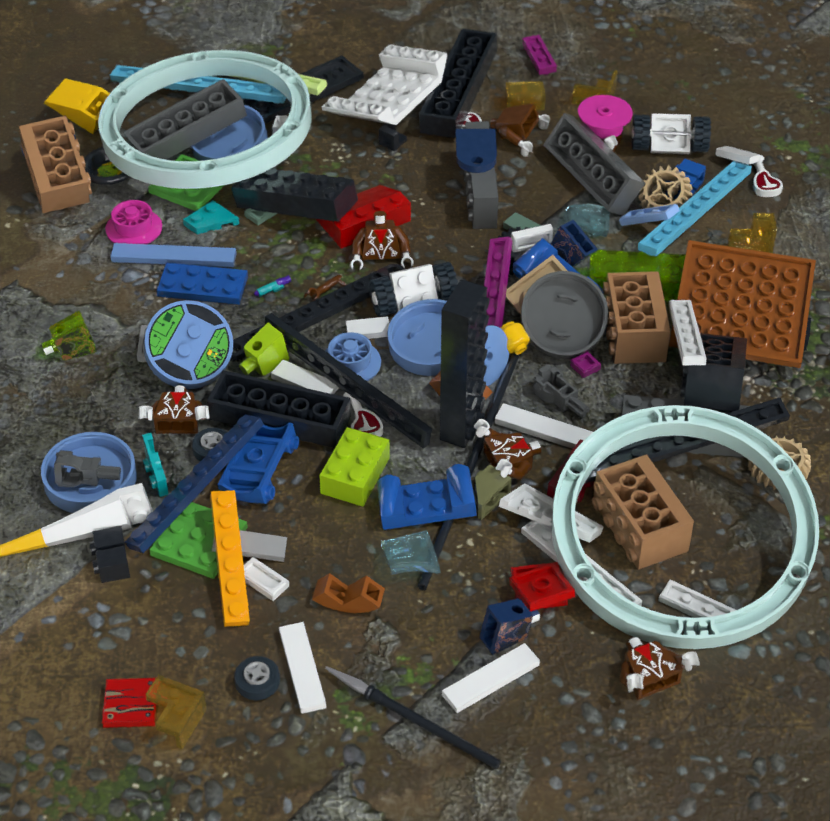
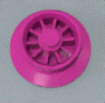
(605, 114)
(133, 223)

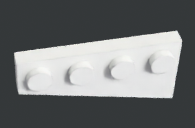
(538, 507)

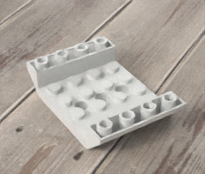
(396, 88)

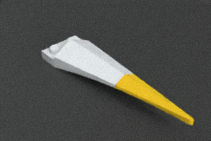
(119, 508)

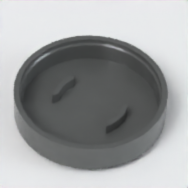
(564, 314)

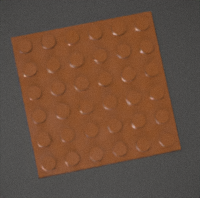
(749, 298)

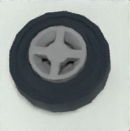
(205, 441)
(252, 669)

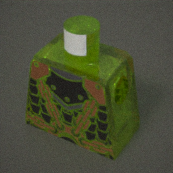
(70, 338)

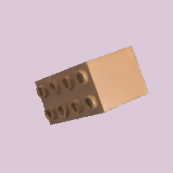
(55, 164)
(636, 317)
(642, 512)

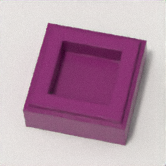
(585, 364)

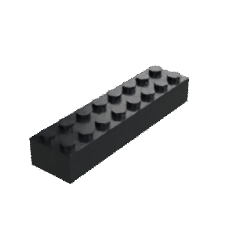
(461, 81)
(463, 362)

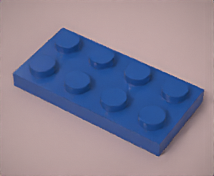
(202, 283)

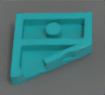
(209, 218)
(153, 465)

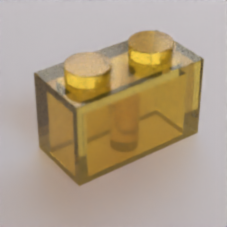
(525, 93)

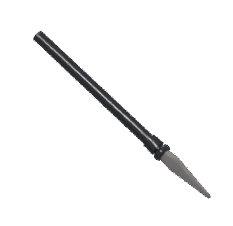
(380, 698)

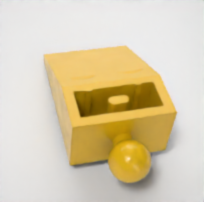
(78, 102)

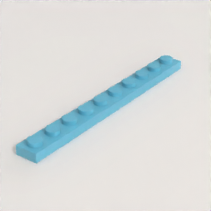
(244, 89)
(694, 208)

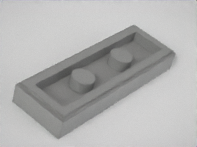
(261, 546)

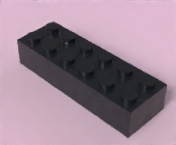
(296, 194)
(314, 414)

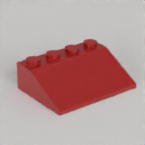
(369, 201)

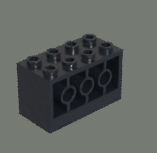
(721, 379)

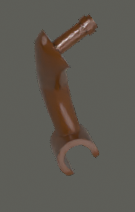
(316, 292)

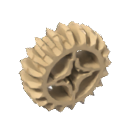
(677, 183)
(794, 450)

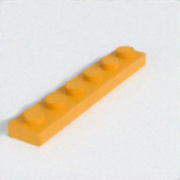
(229, 558)

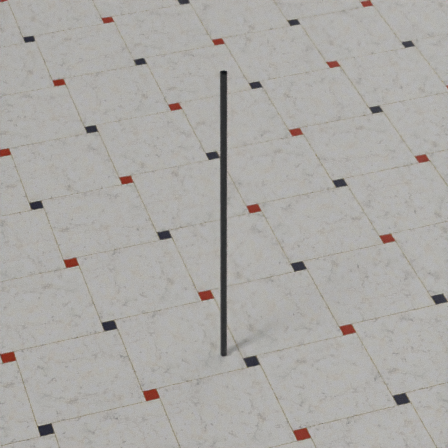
(472, 461)

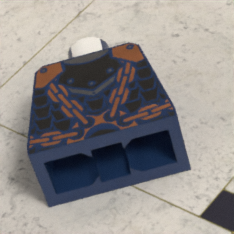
(573, 243)
(506, 624)

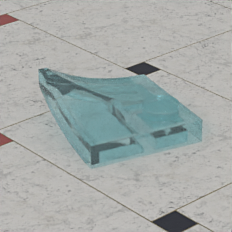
(590, 218)
(411, 554)

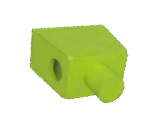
(264, 351)

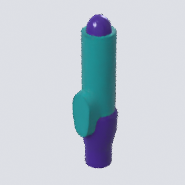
(274, 286)

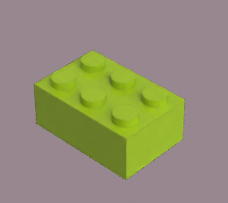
(354, 466)

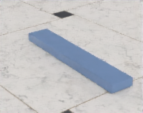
(173, 254)

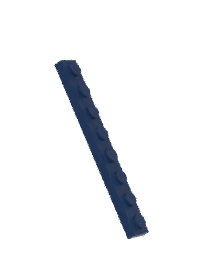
(193, 484)

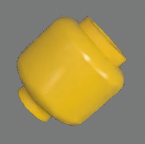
(517, 337)

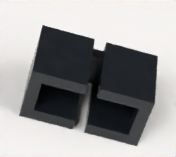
(110, 554)

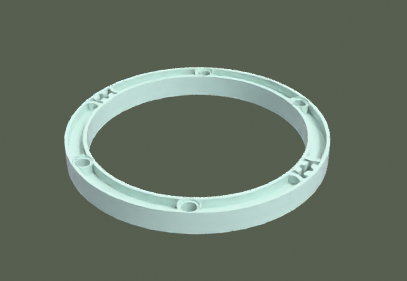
(215, 171)
(664, 628)

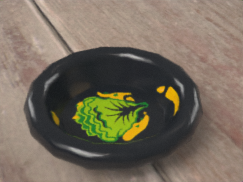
(101, 169)

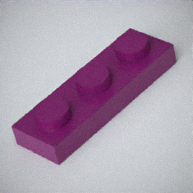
(539, 54)

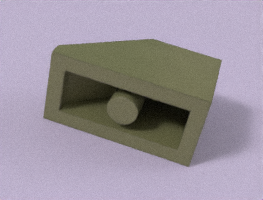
(489, 490)

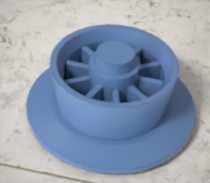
(356, 353)
(497, 354)

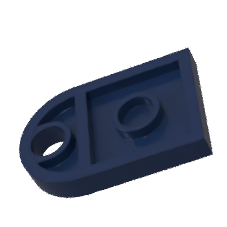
(476, 147)

